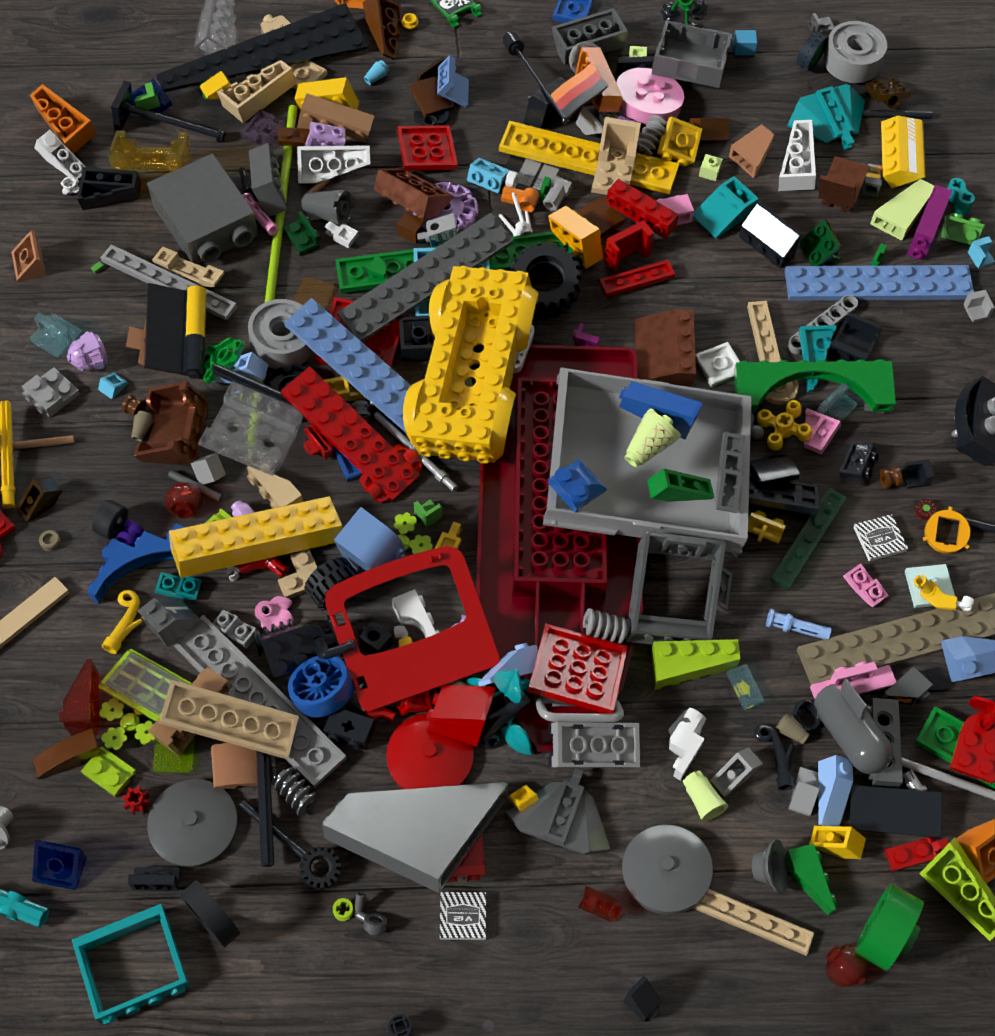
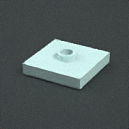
(935, 573)

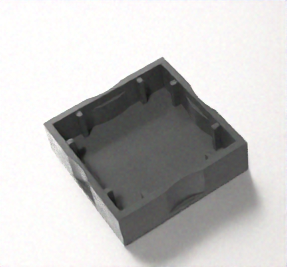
(692, 54)

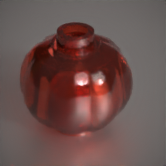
(183, 500)
(845, 966)

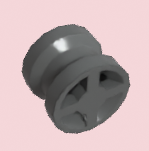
(362, 408)

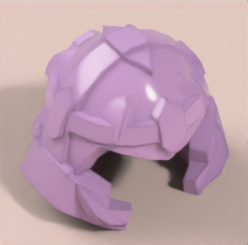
(87, 352)

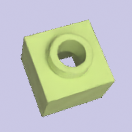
(710, 167)

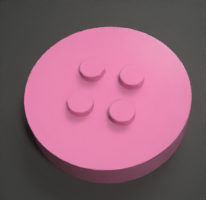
(649, 95)

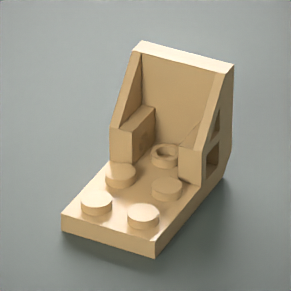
(616, 153)

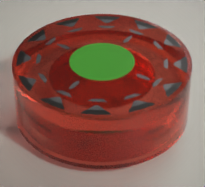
(925, 509)

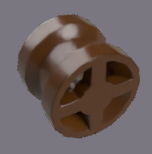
(132, 405)
(890, 477)

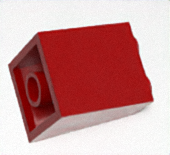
(460, 712)

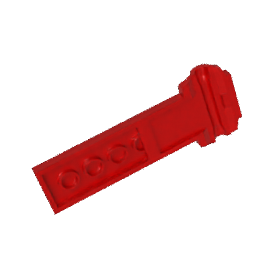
(384, 468)

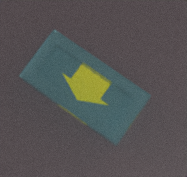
(745, 687)

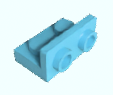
(487, 174)

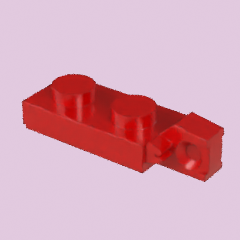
(914, 853)

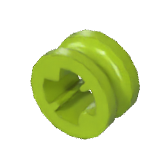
(338, 904)

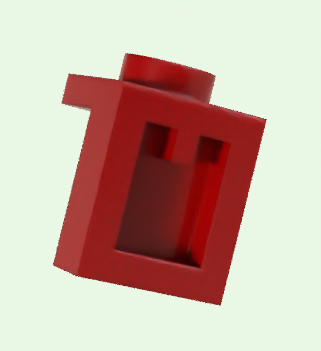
(416, 703)

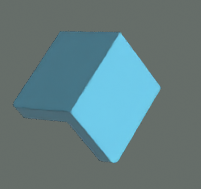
(979, 252)

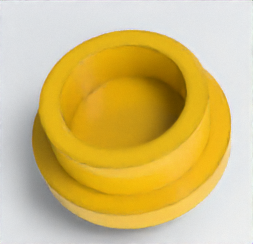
(410, 21)

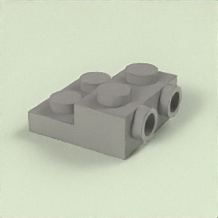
(49, 392)

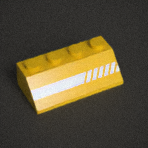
(902, 150)

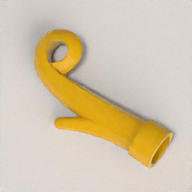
(126, 625)

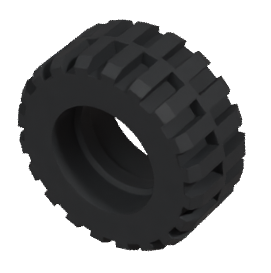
(556, 259)

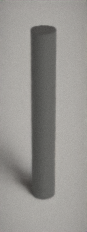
(203, 489)

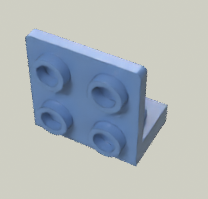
(452, 84)

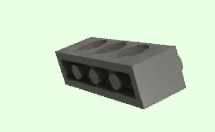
(888, 711)

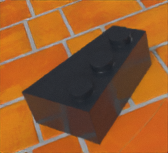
(539, 107)
(107, 187)

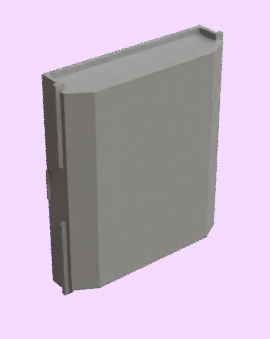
(599, 432)

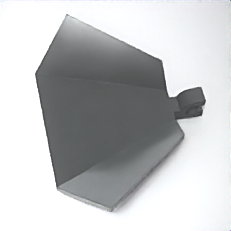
(564, 817)

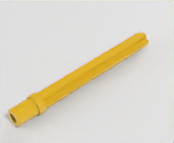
(7, 470)

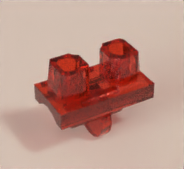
(600, 904)

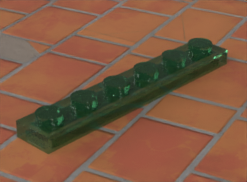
(808, 539)

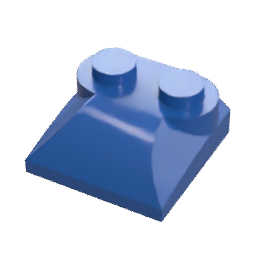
(576, 485)

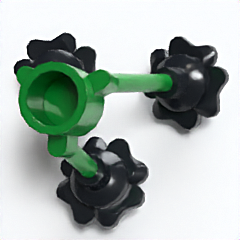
(697, 10)

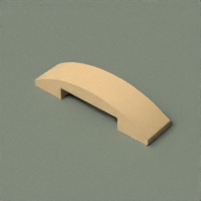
(190, 271)

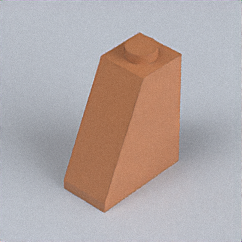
(752, 150)

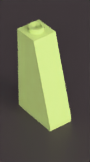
(903, 210)

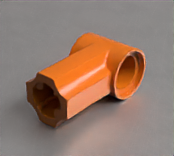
(526, 198)

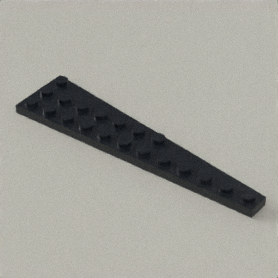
(307, 39)

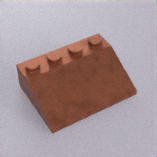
(666, 347)

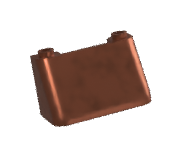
(176, 425)

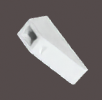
(59, 155)

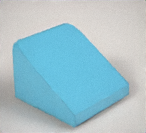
(112, 385)

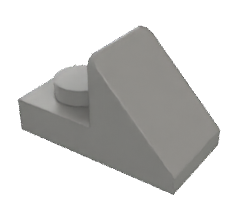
(804, 792)

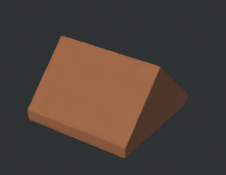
(28, 258)

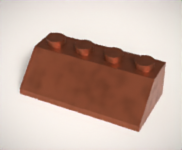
(411, 192)

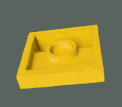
(679, 142)

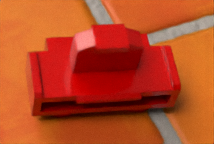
(317, 444)

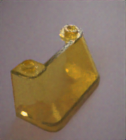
(127, 156)

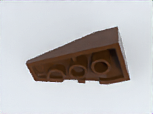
(384, 22)

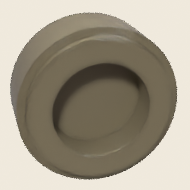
(49, 540)

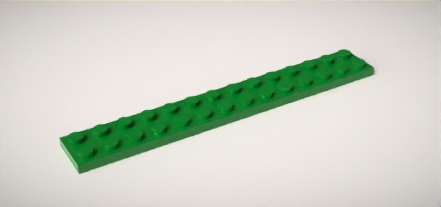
(354, 275)

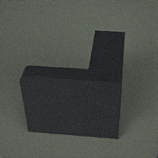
(917, 474)

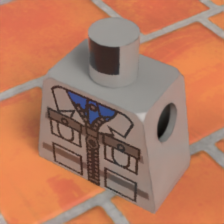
(439, 230)

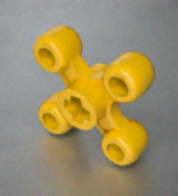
(784, 425)

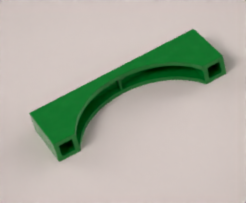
(868, 379)

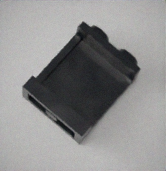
(854, 339)

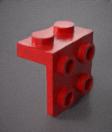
(472, 866)

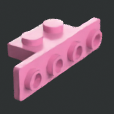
(863, 677)

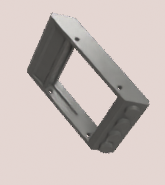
(649, 628)

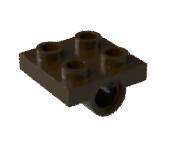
(884, 90)

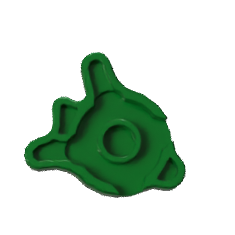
(224, 354)

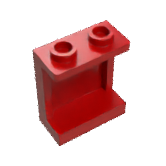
(627, 242)

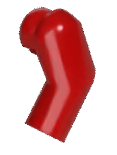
(381, 712)

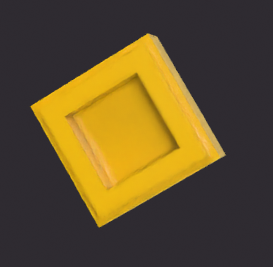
(523, 798)

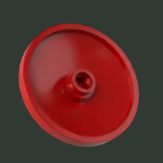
(427, 758)

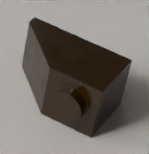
(38, 497)

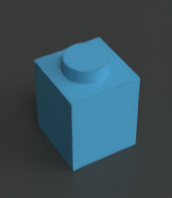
(744, 42)

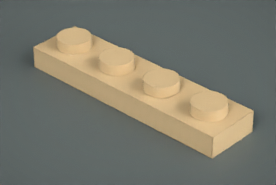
(763, 331)

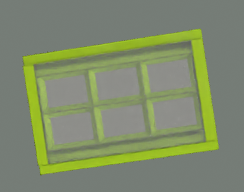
(140, 683)

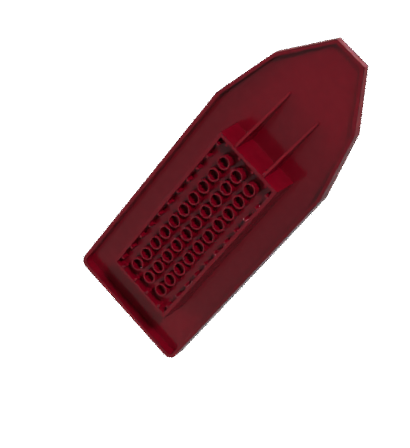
(535, 570)

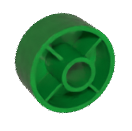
(890, 927)

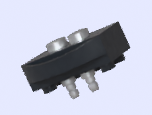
(976, 421)

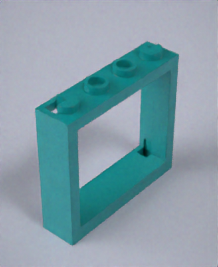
(114, 931)

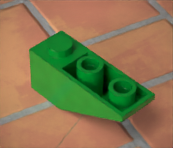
(806, 871)

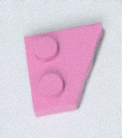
(822, 430)

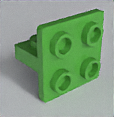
(961, 230)

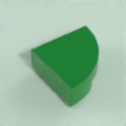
(545, 188)
(879, 255)
(377, 267)

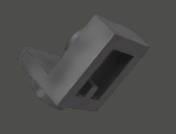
(822, 25)

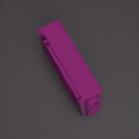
(929, 222)

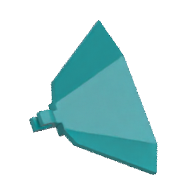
(833, 114)

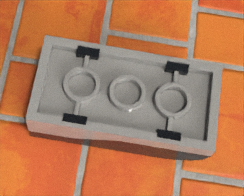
(594, 745)

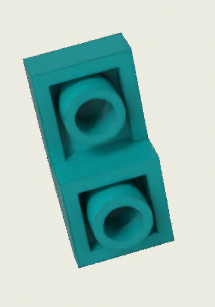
(178, 587)

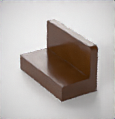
(712, 128)

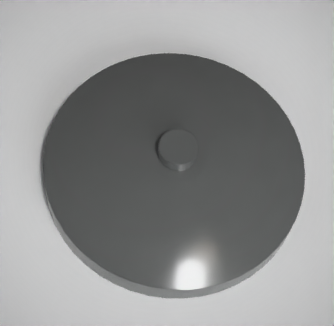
(192, 823)
(667, 869)

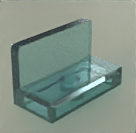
(838, 404)

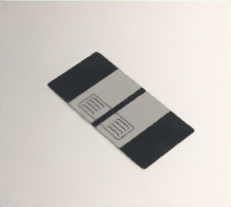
(533, 173)

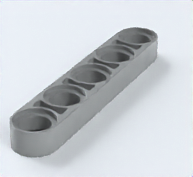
(827, 317)

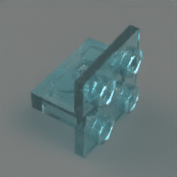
(54, 334)

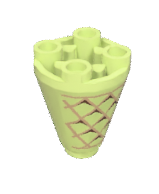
(651, 437)

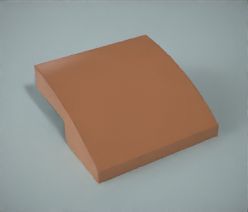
(233, 766)

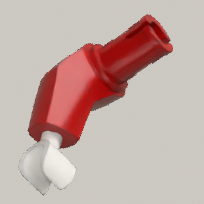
(271, 563)

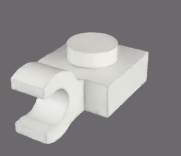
(343, 235)

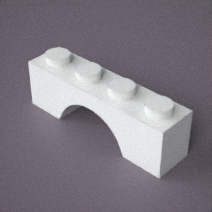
(411, 611)

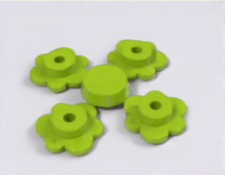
(415, 544)
(128, 722)

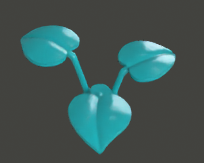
(511, 685)

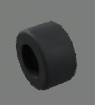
(109, 519)

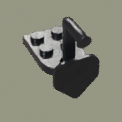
(296, 644)

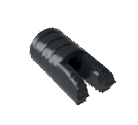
(246, 181)

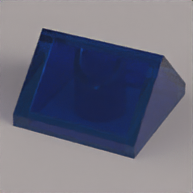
(58, 864)

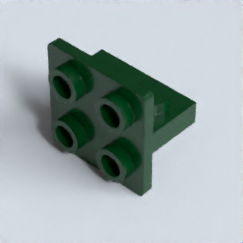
(821, 245)

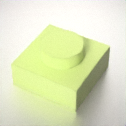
(636, 51)

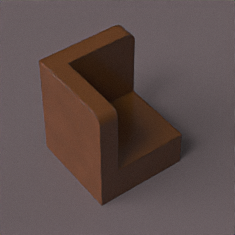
(409, 226)

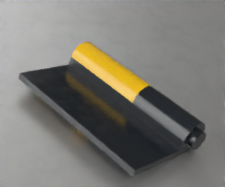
(175, 330)

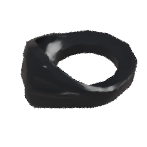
(809, 706)

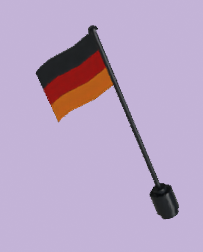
(572, 93)

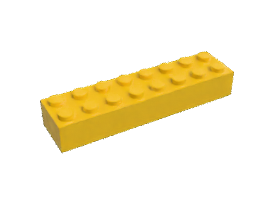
(254, 536)

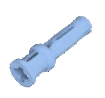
(788, 623)

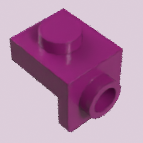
(584, 339)

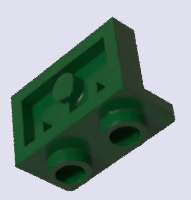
(302, 235)

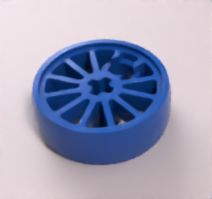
(325, 691)

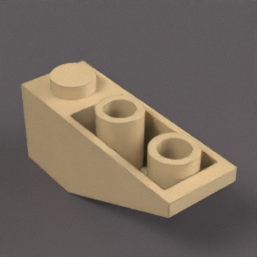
(276, 489)

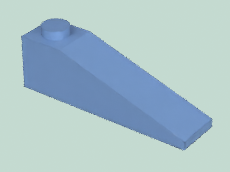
(969, 657)

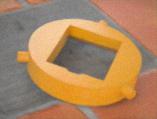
(962, 536)

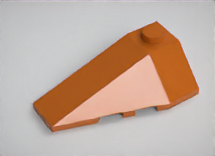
(980, 848)

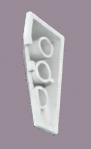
(326, 162)

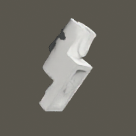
(686, 740)

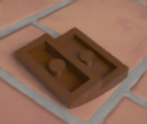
(427, 98)
(602, 215)

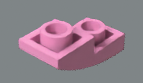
(867, 588)

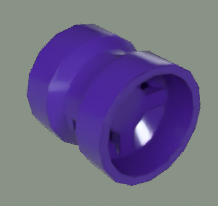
(130, 533)

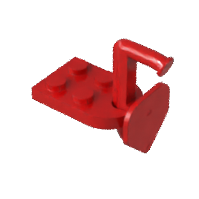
(975, 745)

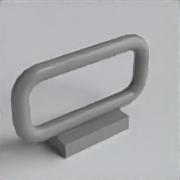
(576, 717)

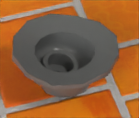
(770, 866)

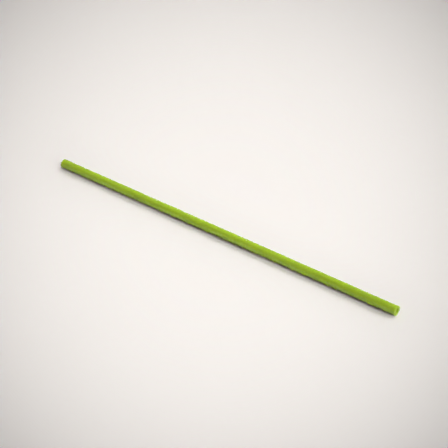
(279, 218)

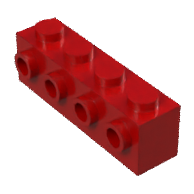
(642, 207)

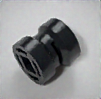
(404, 1027)

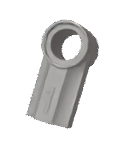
(558, 190)

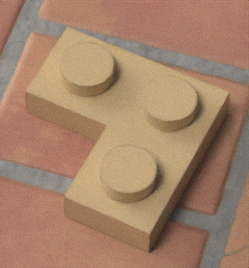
(304, 566)

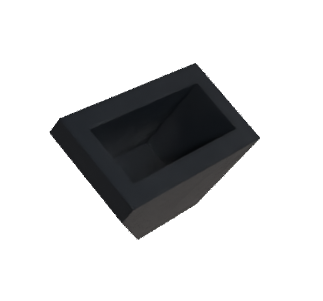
(643, 1000)

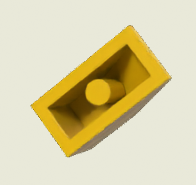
(838, 841)

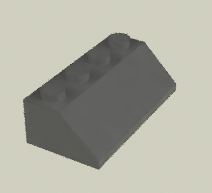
(600, 28)

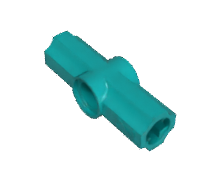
(19, 908)

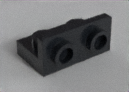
(859, 461)
(155, 879)

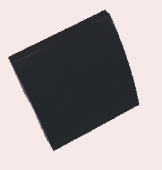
(774, 469)

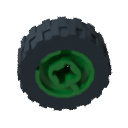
(812, 50)

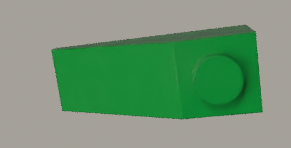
(679, 486)

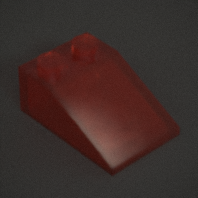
(82, 701)

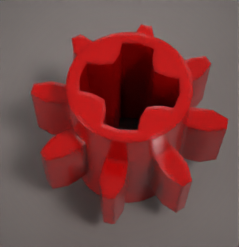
(133, 794)

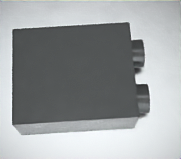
(203, 210)

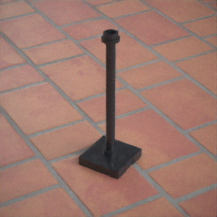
(123, 106)

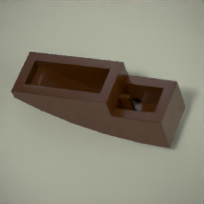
(66, 754)

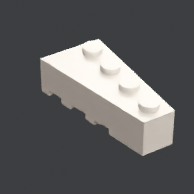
(799, 163)

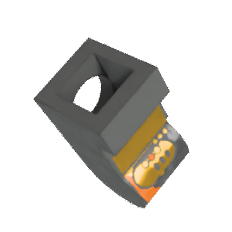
(873, 179)

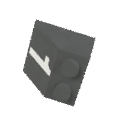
(169, 618)

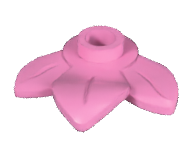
(277, 612)

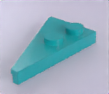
(814, 346)

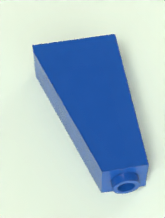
(682, 410)

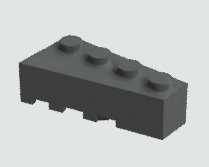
(266, 179)

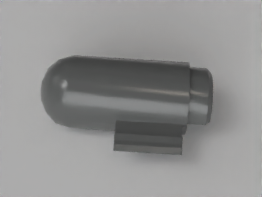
(854, 728)

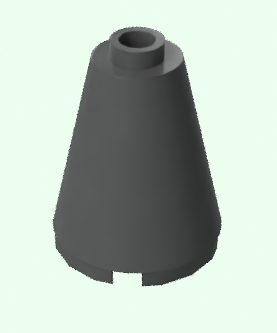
(329, 205)

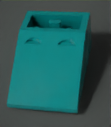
(725, 207)

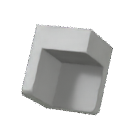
(978, 305)
(208, 469)

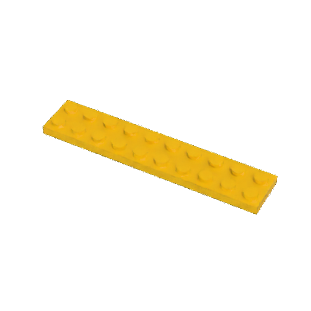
(582, 155)

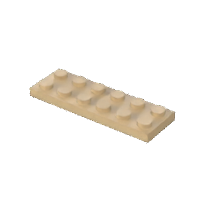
(228, 719)

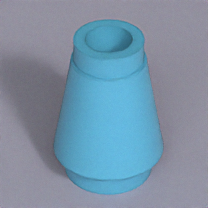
(376, 72)

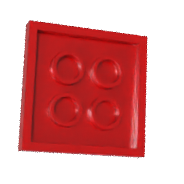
(427, 148)

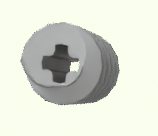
(650, 134)
(606, 624)

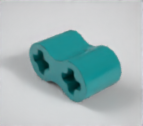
(960, 196)

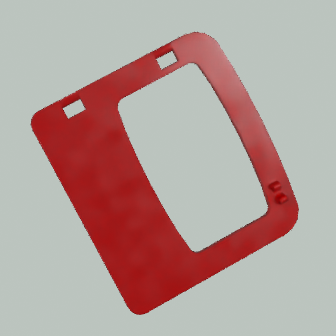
(424, 663)

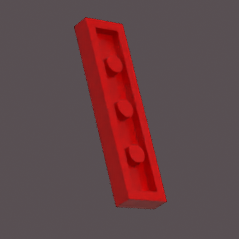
(637, 278)

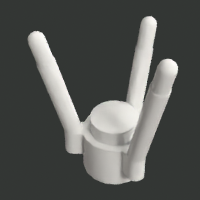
(522, 227)

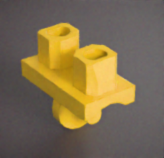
(765, 527)

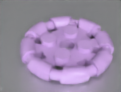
(457, 206)

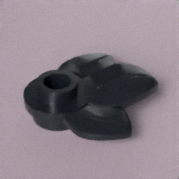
(431, 120)

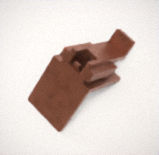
(842, 183)

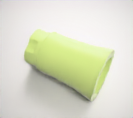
(704, 796)

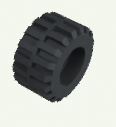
(325, 577)

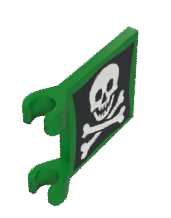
(452, 8)

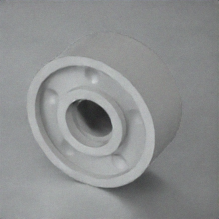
(855, 51)
(273, 340)

